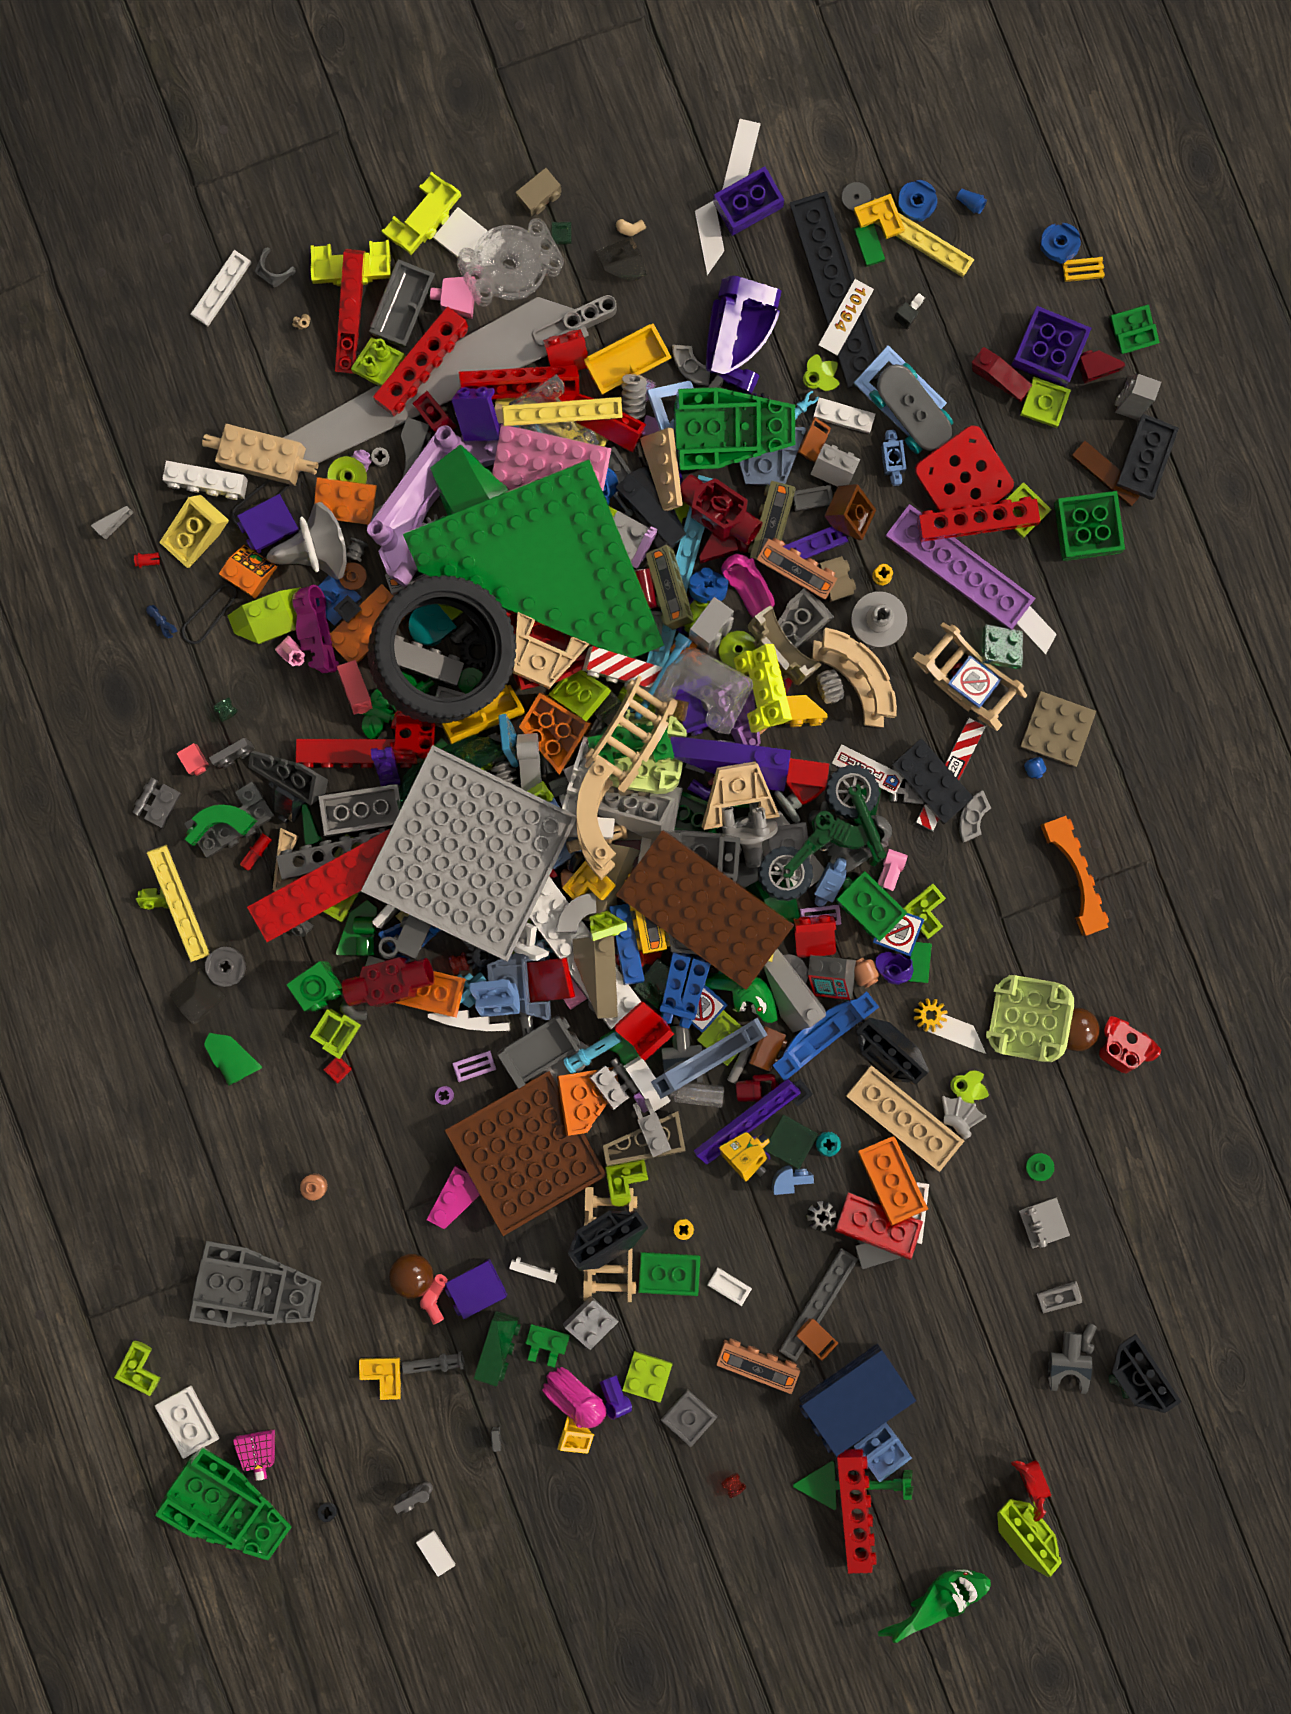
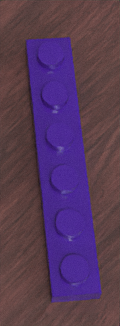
(748, 1120)

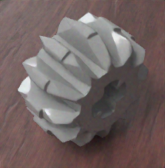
(830, 686)

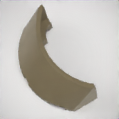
(791, 661)

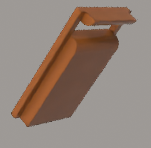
(813, 440)
(816, 1338)

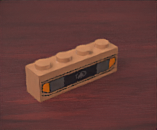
(796, 568)
(758, 1366)

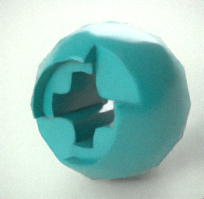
(834, 1149)

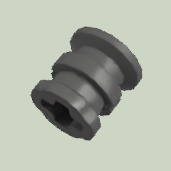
(356, 549)

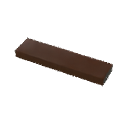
(1103, 471)

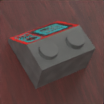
(832, 977)

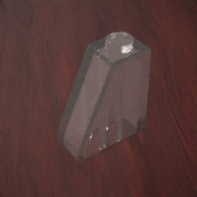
(699, 1094)

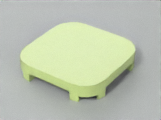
(654, 777)
(1031, 1018)

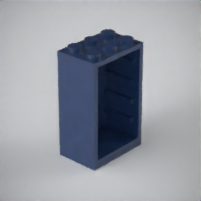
(856, 1400)

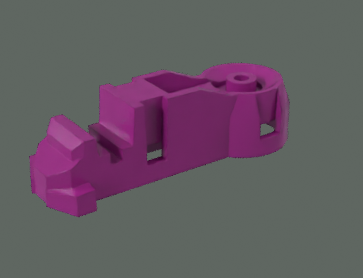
(312, 626)

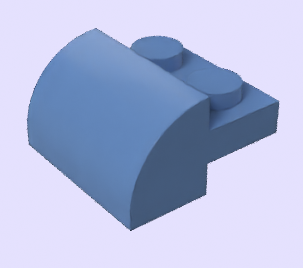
(495, 997)
(785, 1179)
(883, 1452)

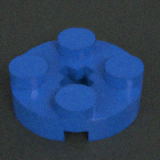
(928, 199)
(1057, 252)
(707, 577)

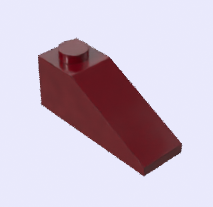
(1000, 374)

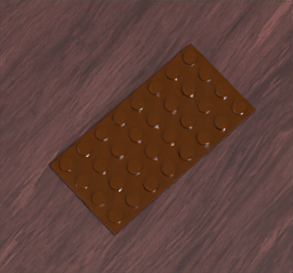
(705, 909)

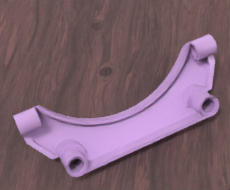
(413, 499)

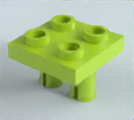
(377, 361)

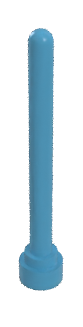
(681, 644)

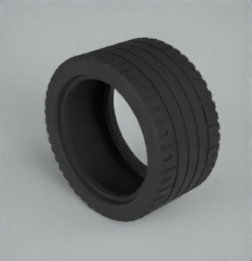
(482, 609)

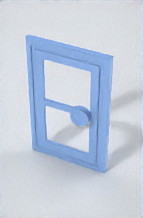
(889, 355)
(655, 399)

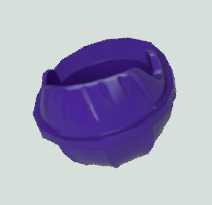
(894, 967)

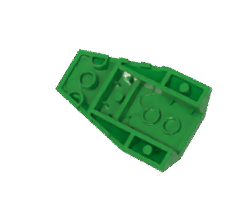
(728, 426)
(464, 480)
(221, 1506)

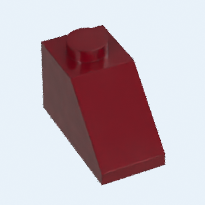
(1098, 365)
(433, 412)
(718, 548)

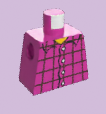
(256, 1452)

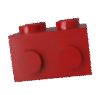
(567, 349)
(815, 936)
(644, 1030)

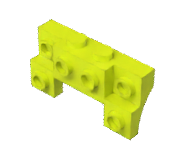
(426, 217)
(328, 267)
(767, 687)

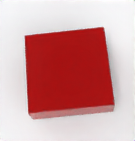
(337, 1069)

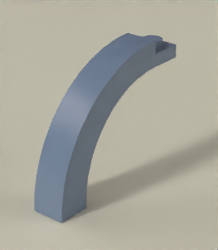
(709, 1058)

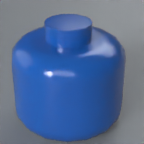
(1035, 767)

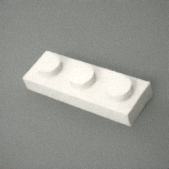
(844, 415)

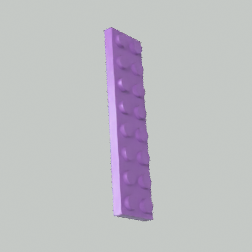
(962, 570)

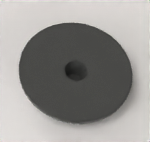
(855, 195)

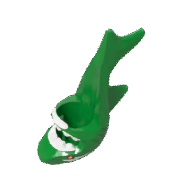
(757, 993)
(944, 1598)

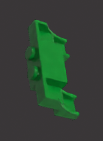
(662, 750)

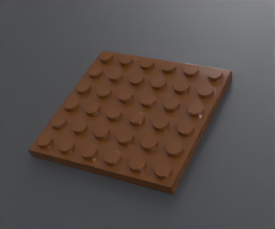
(522, 1154)

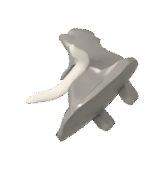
(315, 545)

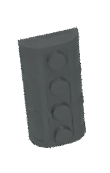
(401, 303)

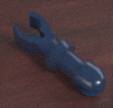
(160, 620)

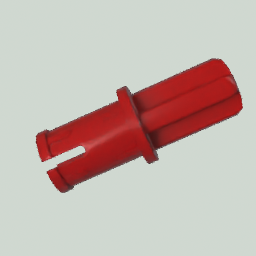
(255, 851)

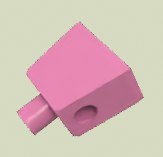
(455, 295)

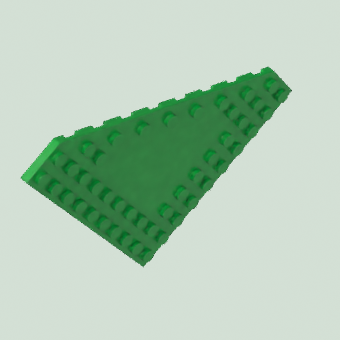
(548, 556)

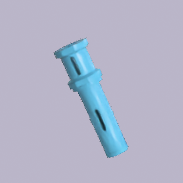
(586, 1055)

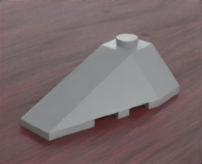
(803, 617)
(639, 813)
(793, 998)

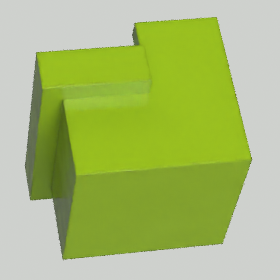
(335, 1032)

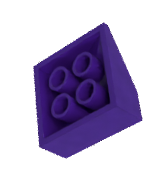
(1051, 346)

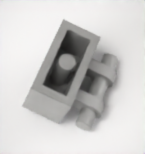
(835, 465)

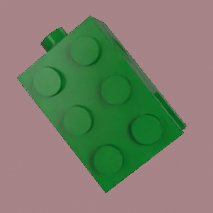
(870, 905)
(316, 987)

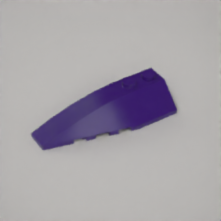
(714, 754)

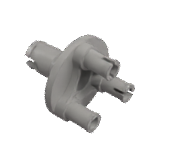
(876, 632)
(751, 831)

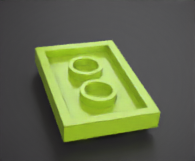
(580, 694)

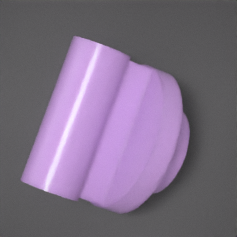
(363, 457)

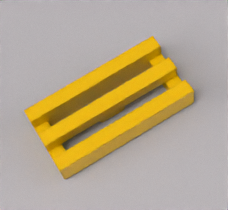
(1099, 267)

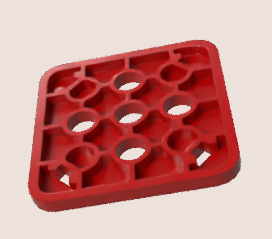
(968, 456)

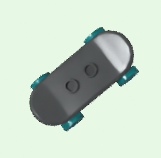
(913, 407)

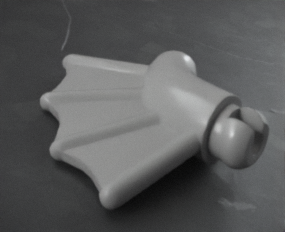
(961, 1115)

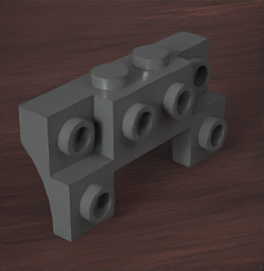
(223, 834)

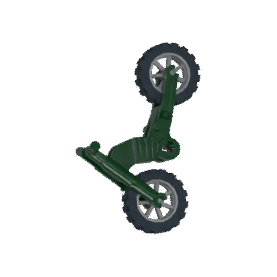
(832, 831)

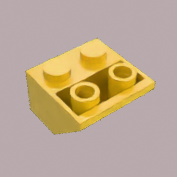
(805, 711)

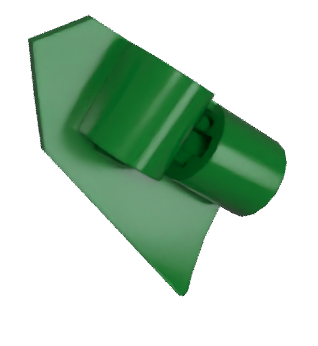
(359, 931)
(230, 1057)

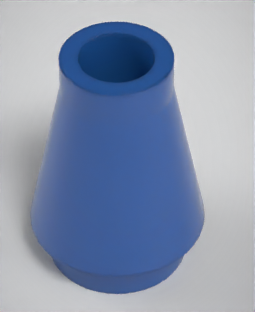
(973, 201)

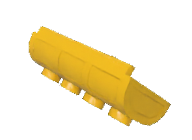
(629, 355)
(487, 717)

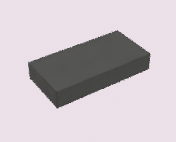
(812, 498)

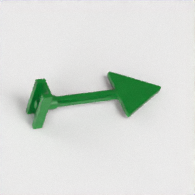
(822, 1485)

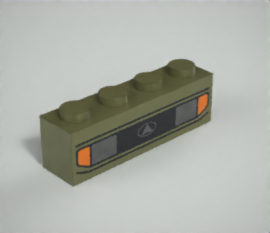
(773, 515)
(669, 587)

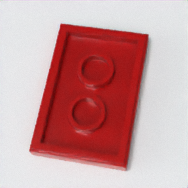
(549, 980)

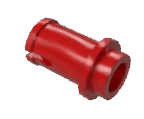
(145, 559)

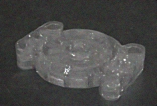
(510, 243)

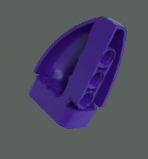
(740, 323)

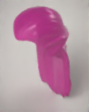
(748, 583)
(574, 1399)

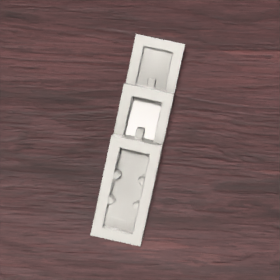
(577, 777)
(464, 1021)

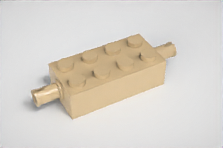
(260, 454)

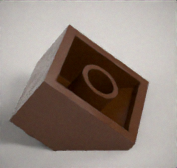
(850, 511)
(767, 1049)

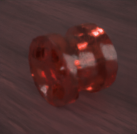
(459, 963)
(733, 1485)

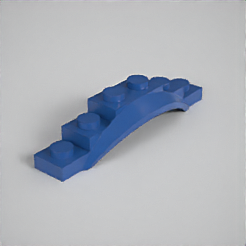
(820, 1035)

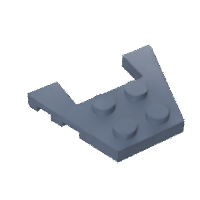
(773, 465)
(516, 972)

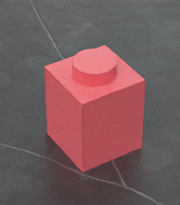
(193, 760)

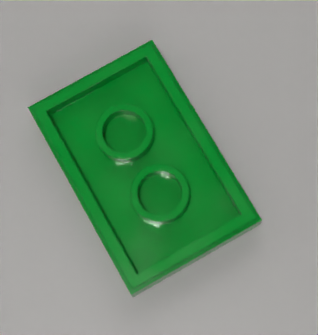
(669, 1273)

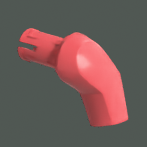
(430, 1299)

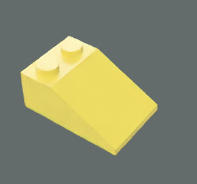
(193, 530)

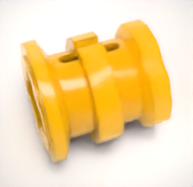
(878, 579)
(683, 1236)

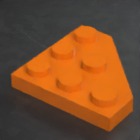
(580, 1101)

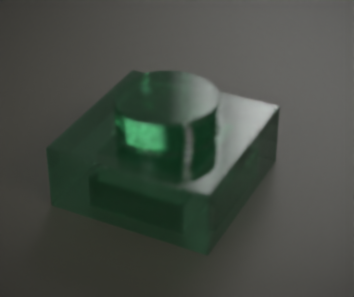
(561, 232)

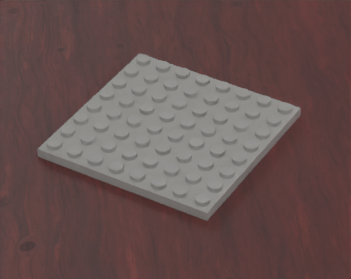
(469, 853)

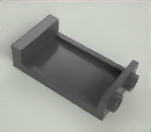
(538, 1050)

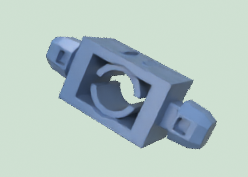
(897, 470)
(830, 882)

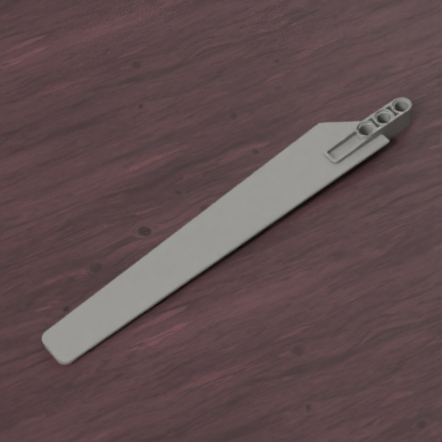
(502, 344)

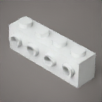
(205, 480)

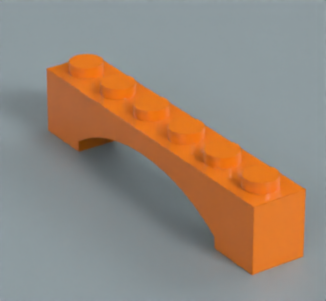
(1091, 917)

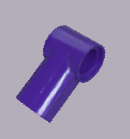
(743, 380)
(617, 1403)

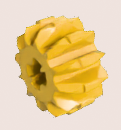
(930, 1008)

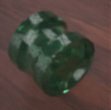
(225, 709)

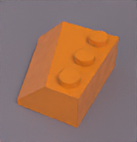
(557, 730)

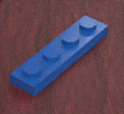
(627, 947)

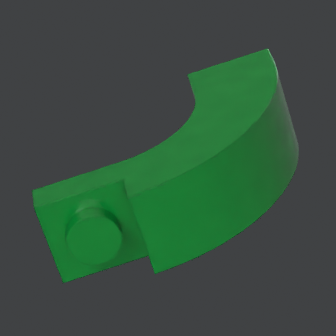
(218, 814)

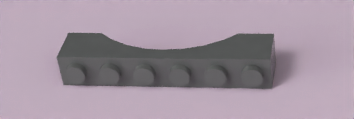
(414, 437)

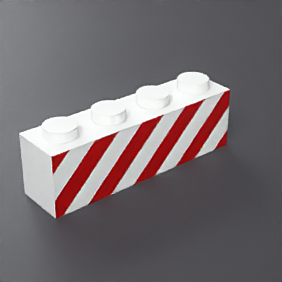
(619, 668)

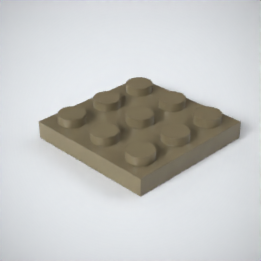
(1058, 729)

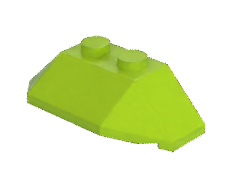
(265, 617)
(1029, 1539)

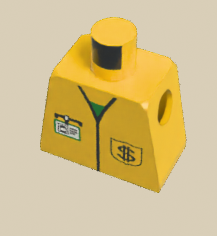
(745, 1154)

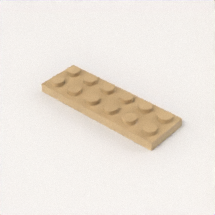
(905, 1118)

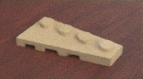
(663, 465)

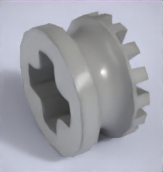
(384, 460)

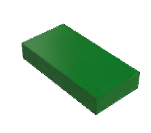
(869, 245)
(921, 962)

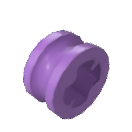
(443, 1089)

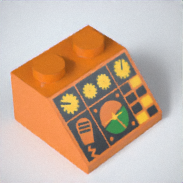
(248, 571)

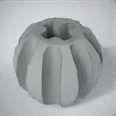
(824, 1221)

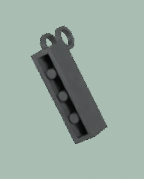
(409, 940)

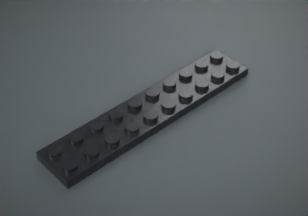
(833, 279)

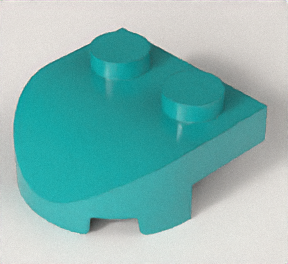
(430, 625)

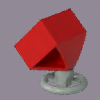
(805, 783)

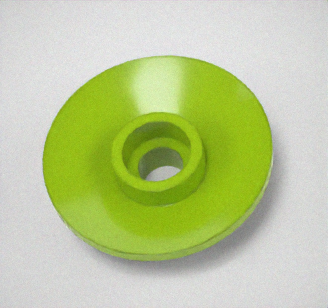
(347, 464)
(732, 640)

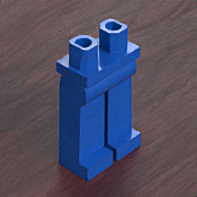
(684, 1004)

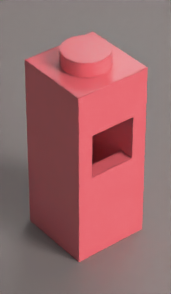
(354, 687)

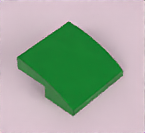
(1134, 329)

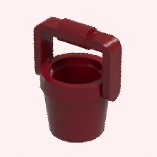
(751, 1089)

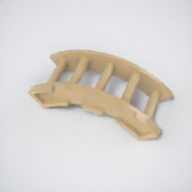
(927, 664)
(862, 671)
(649, 739)
(590, 839)
(591, 1286)

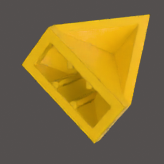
(575, 1438)

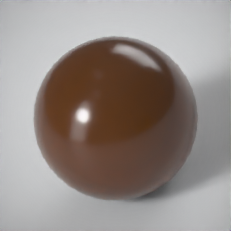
(1083, 1030)
(411, 1276)

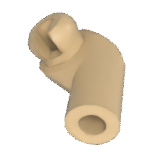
(630, 229)
(302, 322)

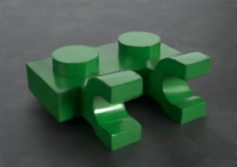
(546, 1339)

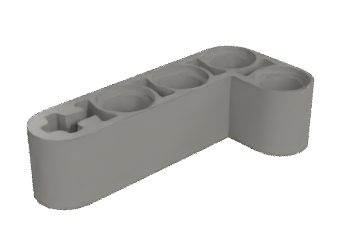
(529, 760)

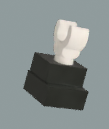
(907, 313)
(559, 788)

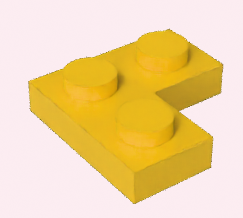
(880, 210)
(586, 879)
(387, 1371)

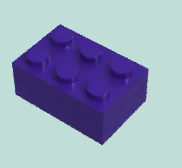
(748, 201)

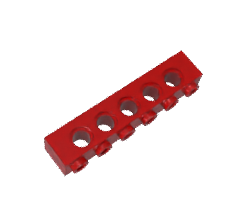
(421, 351)
(517, 381)
(930, 532)
(856, 1561)

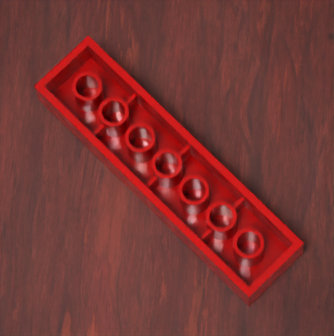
(316, 890)

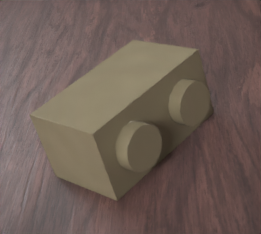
(539, 192)

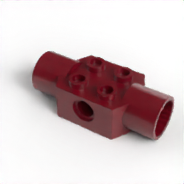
(720, 509)
(388, 982)

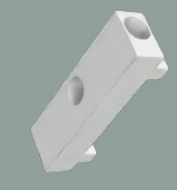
(533, 1270)

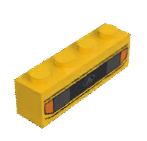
(650, 934)

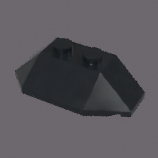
(891, 1051)
(606, 1239)
(1142, 1377)

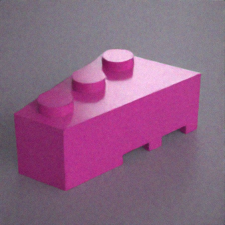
(454, 1198)

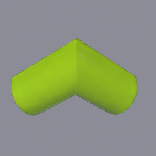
(922, 907)
(621, 1176)
(132, 1371)

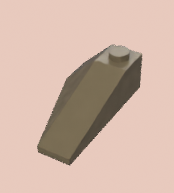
(598, 972)

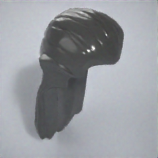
(855, 857)

